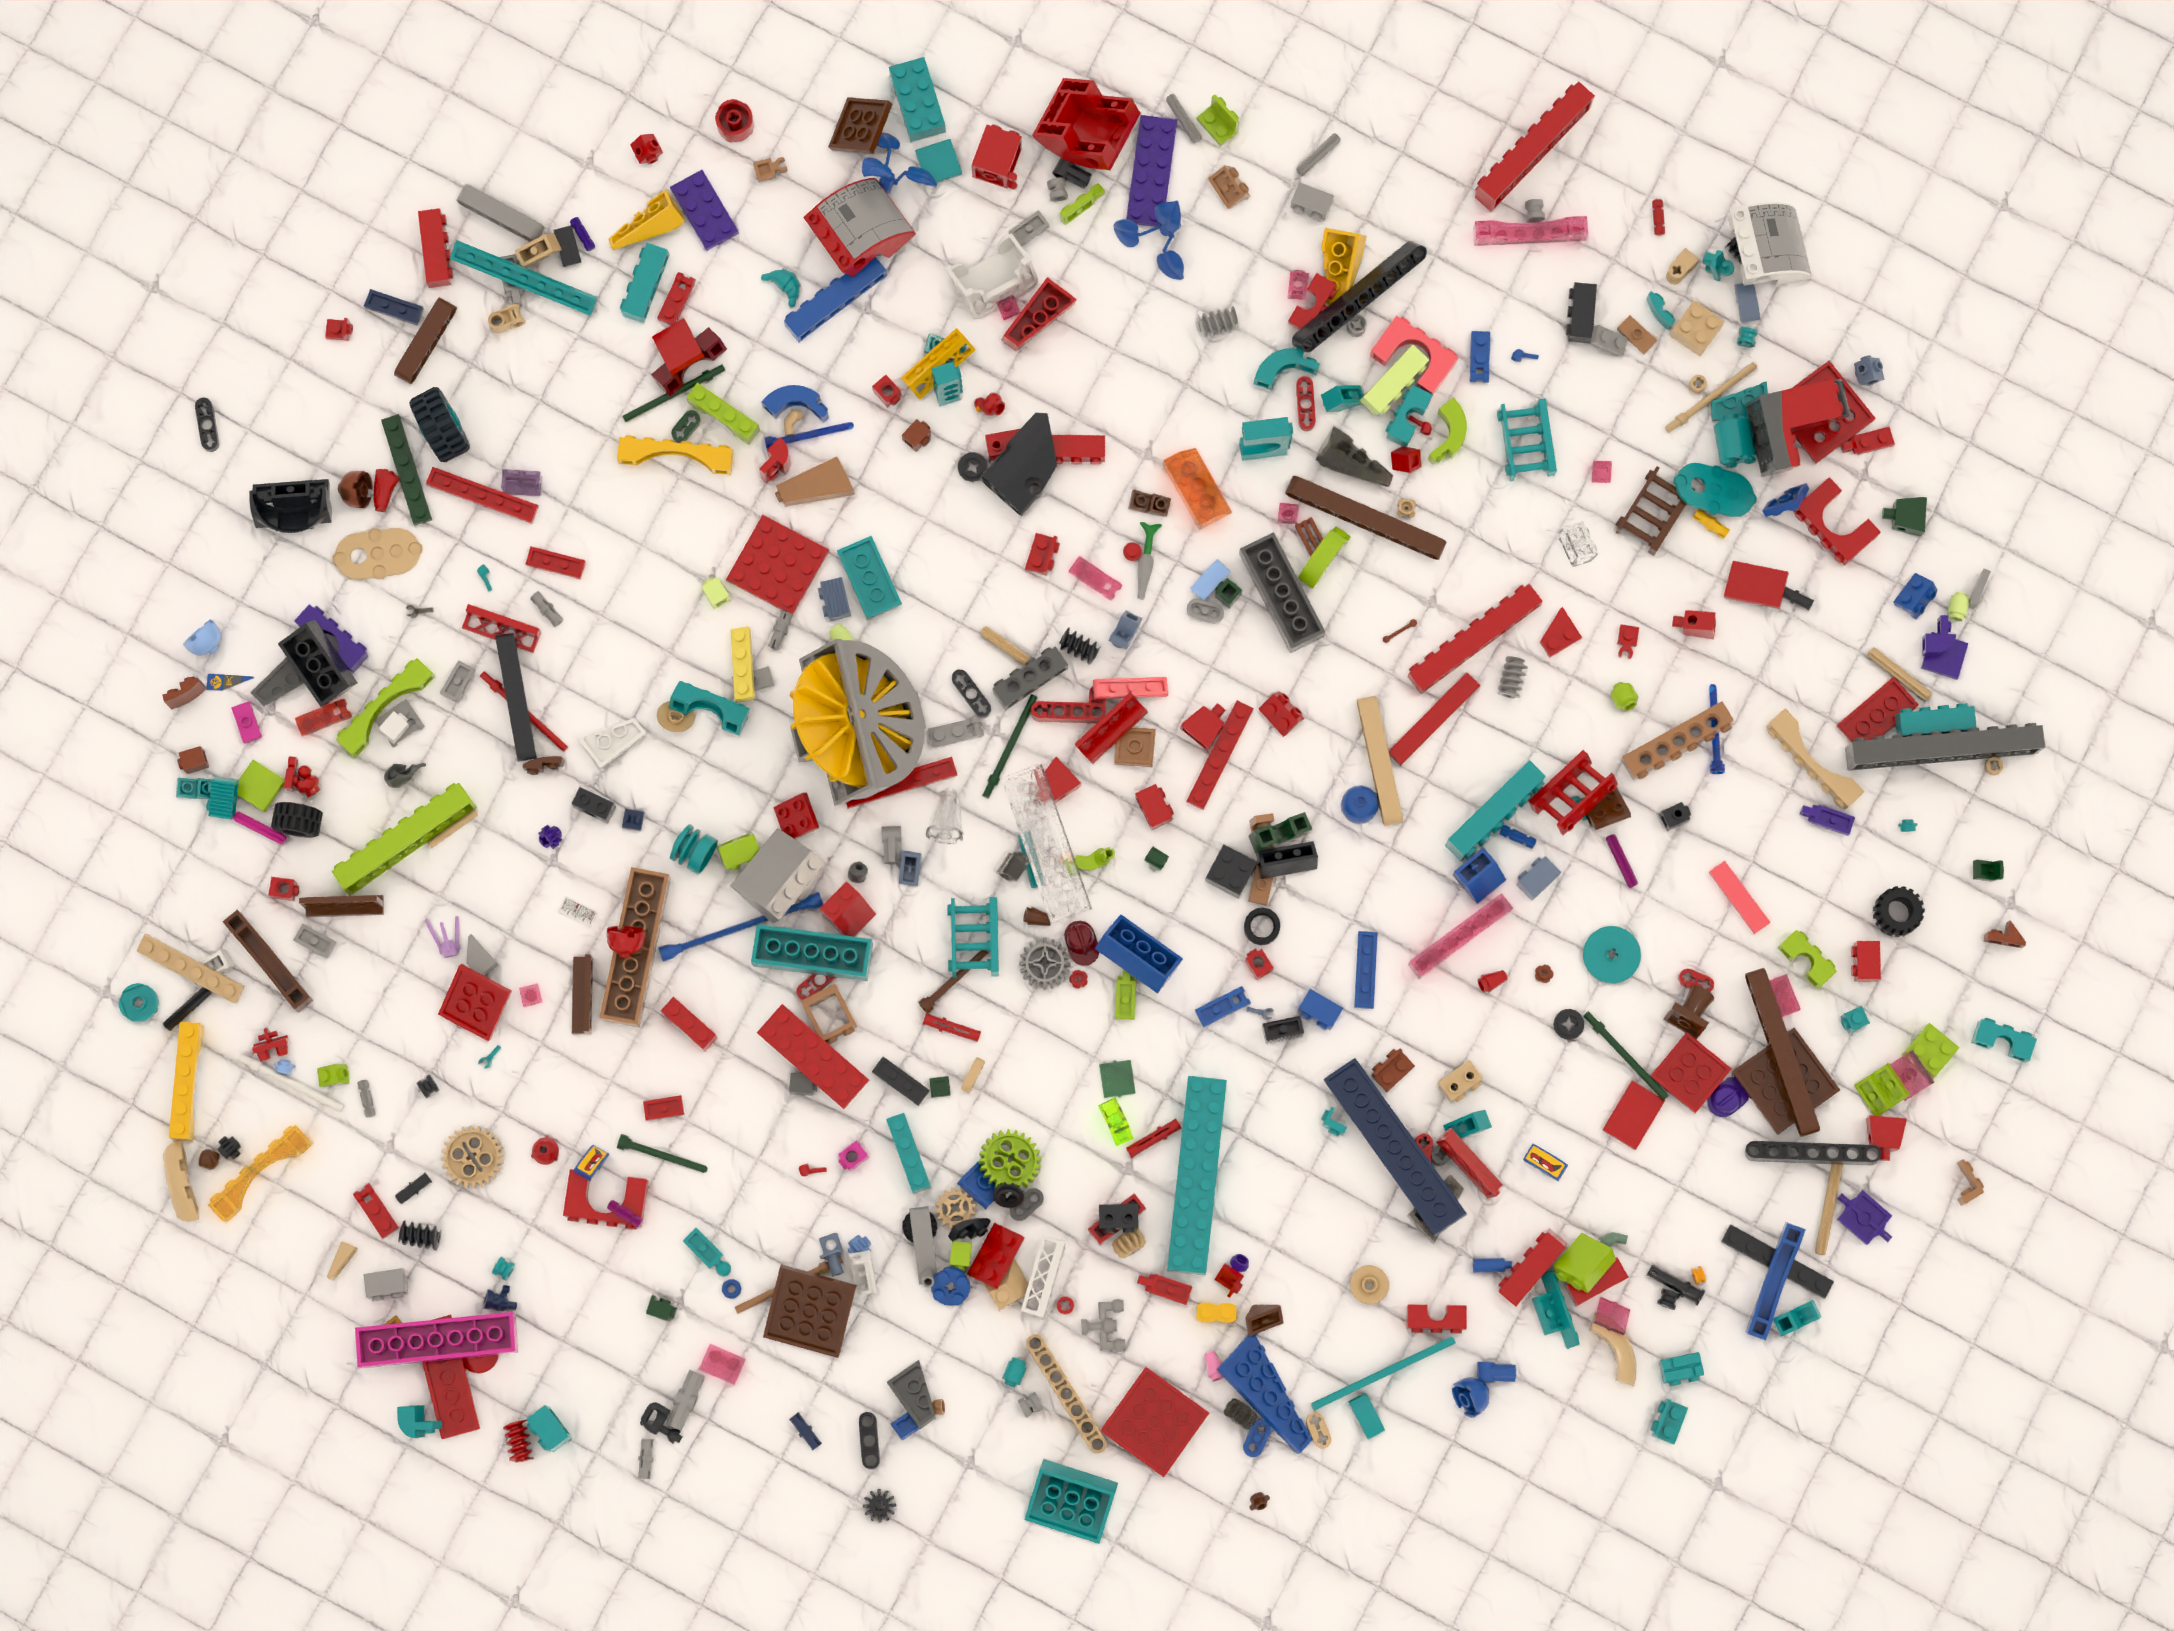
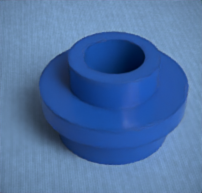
(725, 1286)

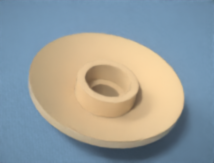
(666, 715)
(1369, 1274)

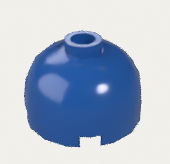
(1359, 804)
(1471, 1395)

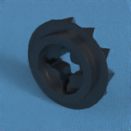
(975, 459)
(1575, 1018)
(1013, 1200)

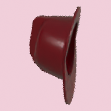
(1081, 942)

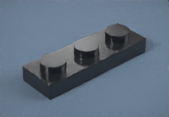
(900, 1081)

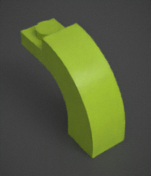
(1456, 422)
(1323, 556)

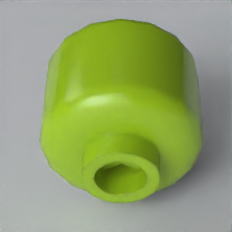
(1624, 696)

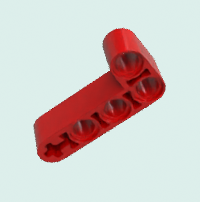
(1068, 708)

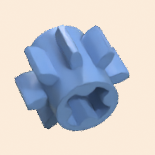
(859, 1244)

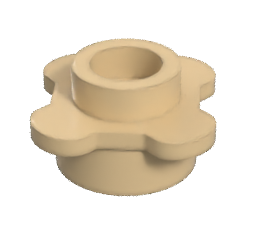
(1406, 503)

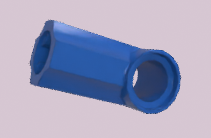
(1491, 1372)

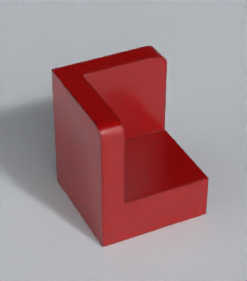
(1406, 459)

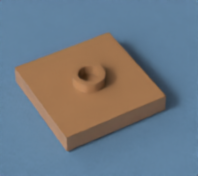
(1136, 748)

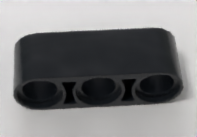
(869, 1450)

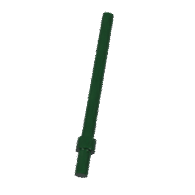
(706, 376)
(994, 779)
(1600, 1029)

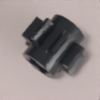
(229, 1147)

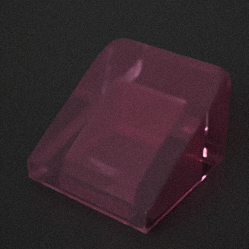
(1601, 472)

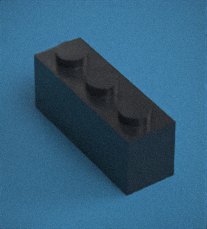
(1581, 312)
(1287, 860)

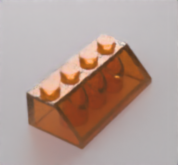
(1196, 487)

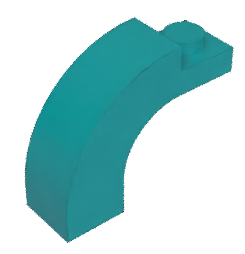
(1280, 361)

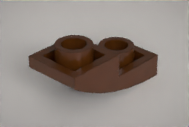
(1149, 504)
(535, 766)

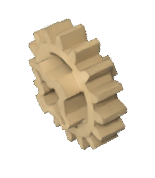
(947, 1202)

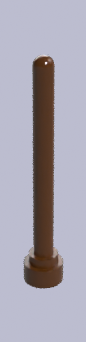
(928, 1002)

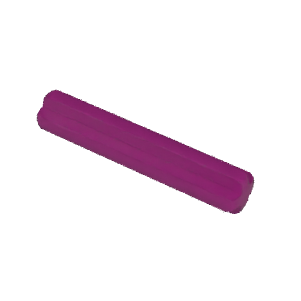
(1621, 860)

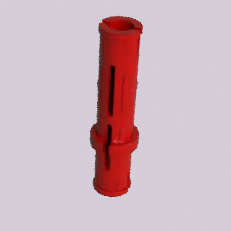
(929, 1021)
(1153, 1138)

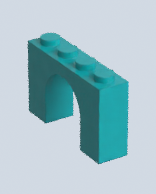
(1265, 438)

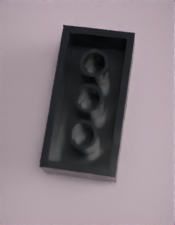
(317, 663)

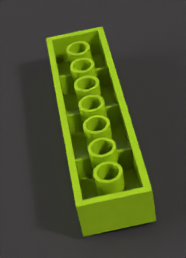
(403, 839)

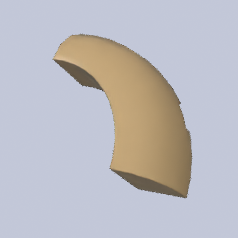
(178, 1183)
(1623, 1353)

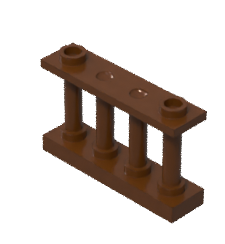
(1663, 526)

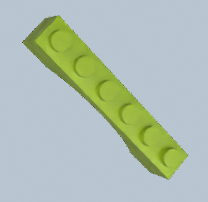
(356, 735)

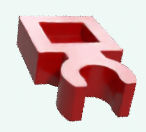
(1627, 637)
(291, 775)

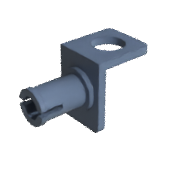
(832, 1256)

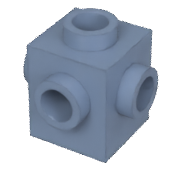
(1869, 370)

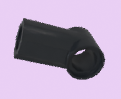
(1072, 173)

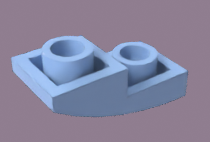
(1210, 579)

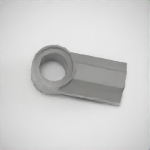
(891, 841)

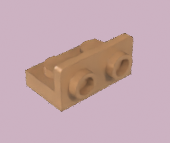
(1229, 186)

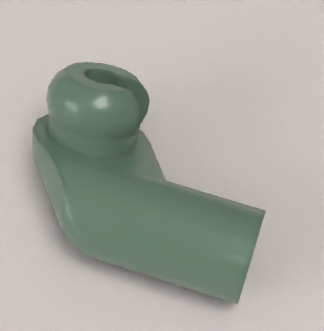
(1613, 1237)

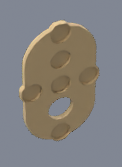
(387, 551)

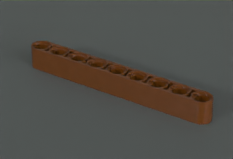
(1365, 517)
(1782, 1052)

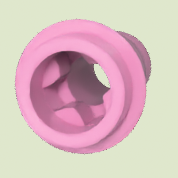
(1212, 1364)

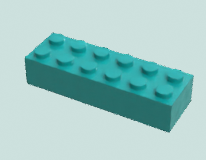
(1492, 814)
(812, 952)

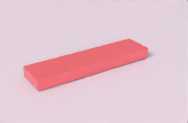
(1139, 687)
(1739, 897)

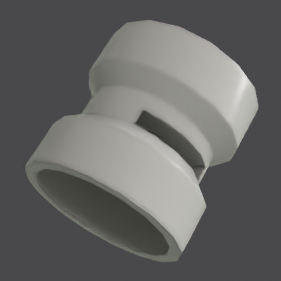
(1057, 189)
(1535, 211)
(1356, 322)
(1030, 1404)

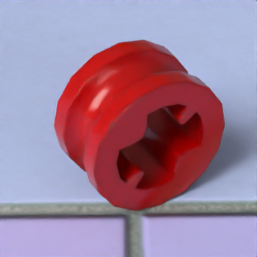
(1071, 1304)

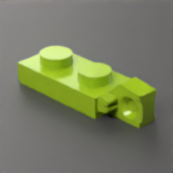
(1081, 204)
(1125, 997)

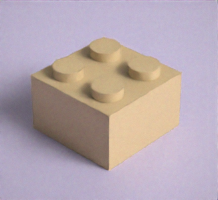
(1697, 328)

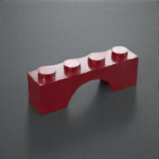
(711, 347)

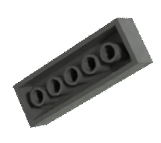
(1282, 592)

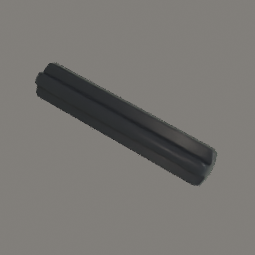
(186, 1008)

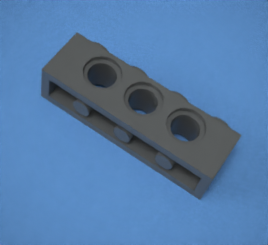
(1009, 698)

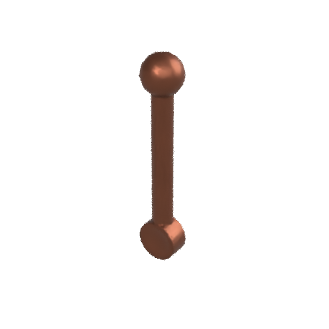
(1413, 623)

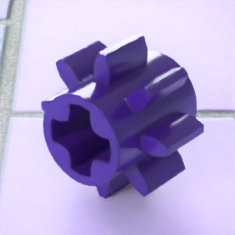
(550, 836)

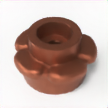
(1544, 978)

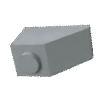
(479, 958)

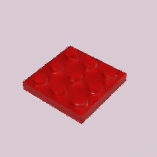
(474, 1002)
(1690, 1072)

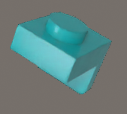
(1334, 1127)

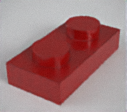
(663, 1108)

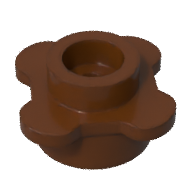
(1258, 1501)

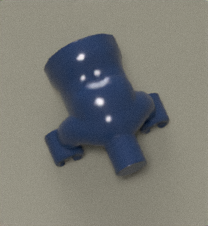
(499, 1302)

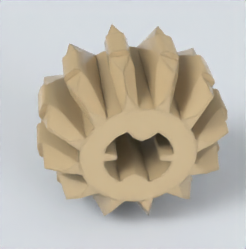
(1128, 1243)

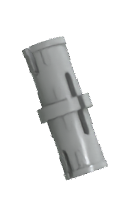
(546, 609)
(780, 630)
(645, 1458)

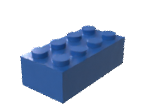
(1139, 953)

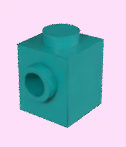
(1854, 1020)

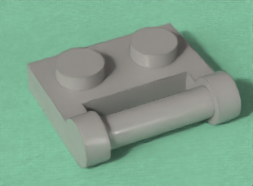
(406, 709)

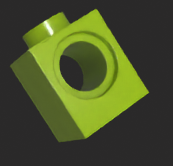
(960, 1255)

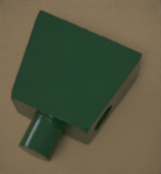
(1907, 515)

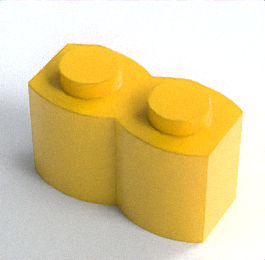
(1222, 1313)

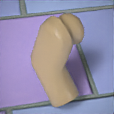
(790, 419)

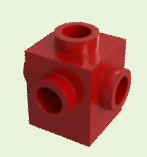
(646, 149)

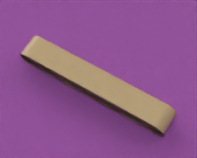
(1379, 760)
(1065, 1384)

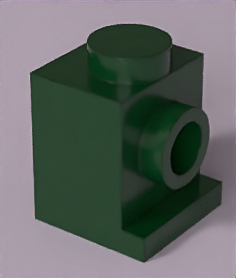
(661, 1309)

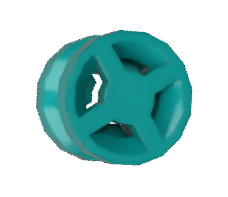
(1747, 337)
(503, 1268)

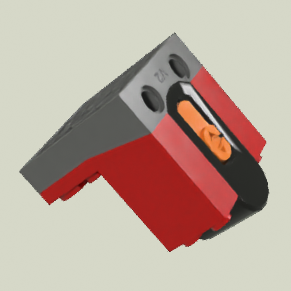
(1782, 412)

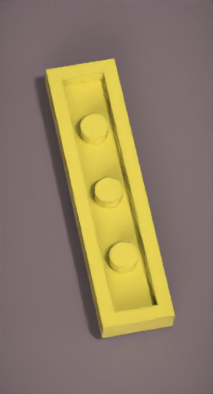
(742, 664)

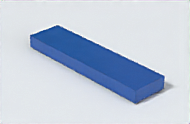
(1365, 970)

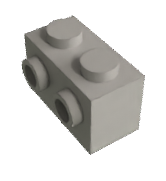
(1311, 202)
(385, 1283)

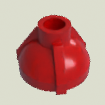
(551, 1154)

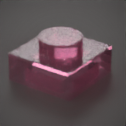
(1008, 307)
(1288, 513)
(530, 995)

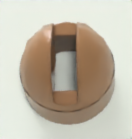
(939, 1406)

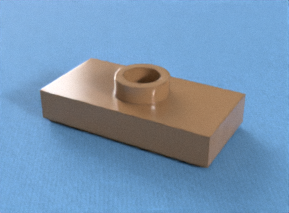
(1636, 334)
(1260, 889)

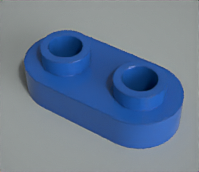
(1256, 1438)

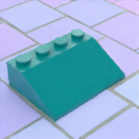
(1071, 1501)

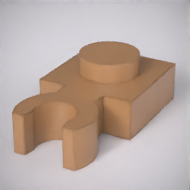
(766, 169)

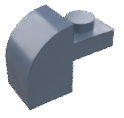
(1125, 630)

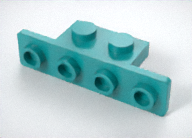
(1554, 1312)

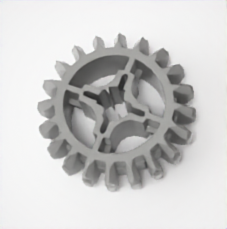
(1036, 963)

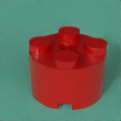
(731, 130)

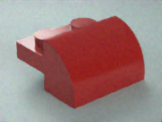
(778, 461)

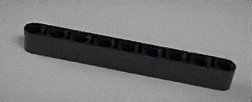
(1359, 296)

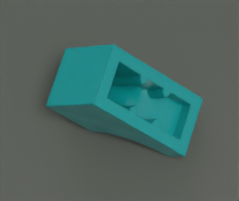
(1470, 1124)

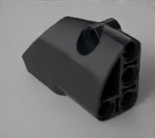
(1024, 463)

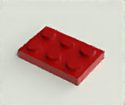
(995, 1255)

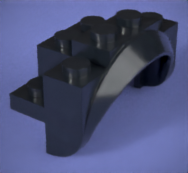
(292, 505)

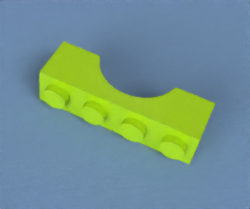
(734, 420)

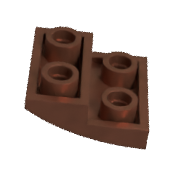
(190, 690)

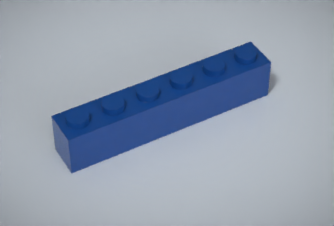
(832, 300)

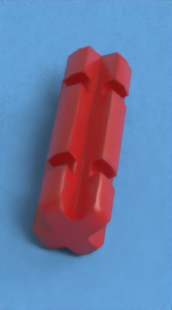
(1658, 217)

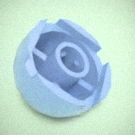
(204, 639)

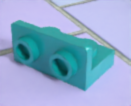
(1669, 1421)

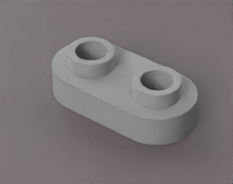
(1206, 609)

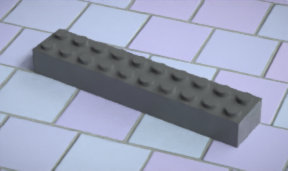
(1945, 747)

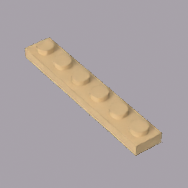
(190, 968)

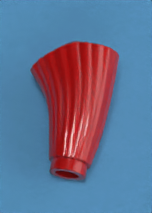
(383, 487)

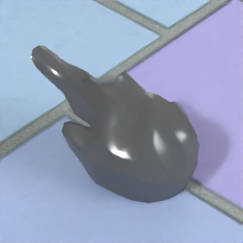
(398, 774)

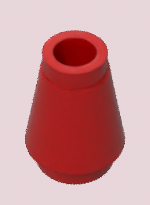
(1491, 980)

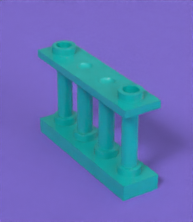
(1542, 429)
(990, 927)

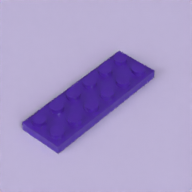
(1151, 168)

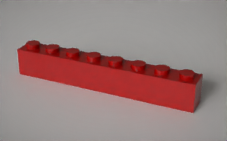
(1475, 638)

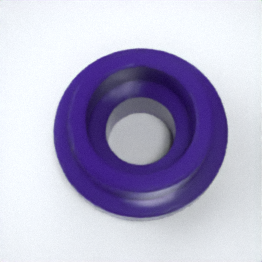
(1239, 1263)

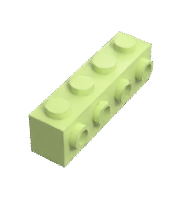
(1394, 380)

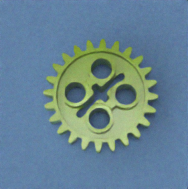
(1017, 1145)

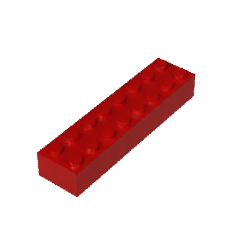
(1534, 146)

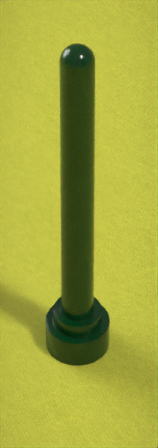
(626, 1143)

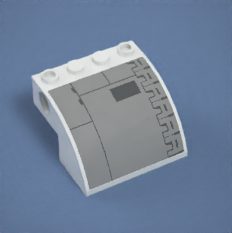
(1769, 243)

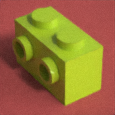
(738, 851)

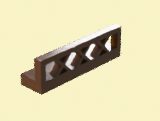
(582, 995)

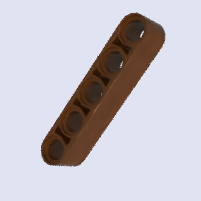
(425, 340)

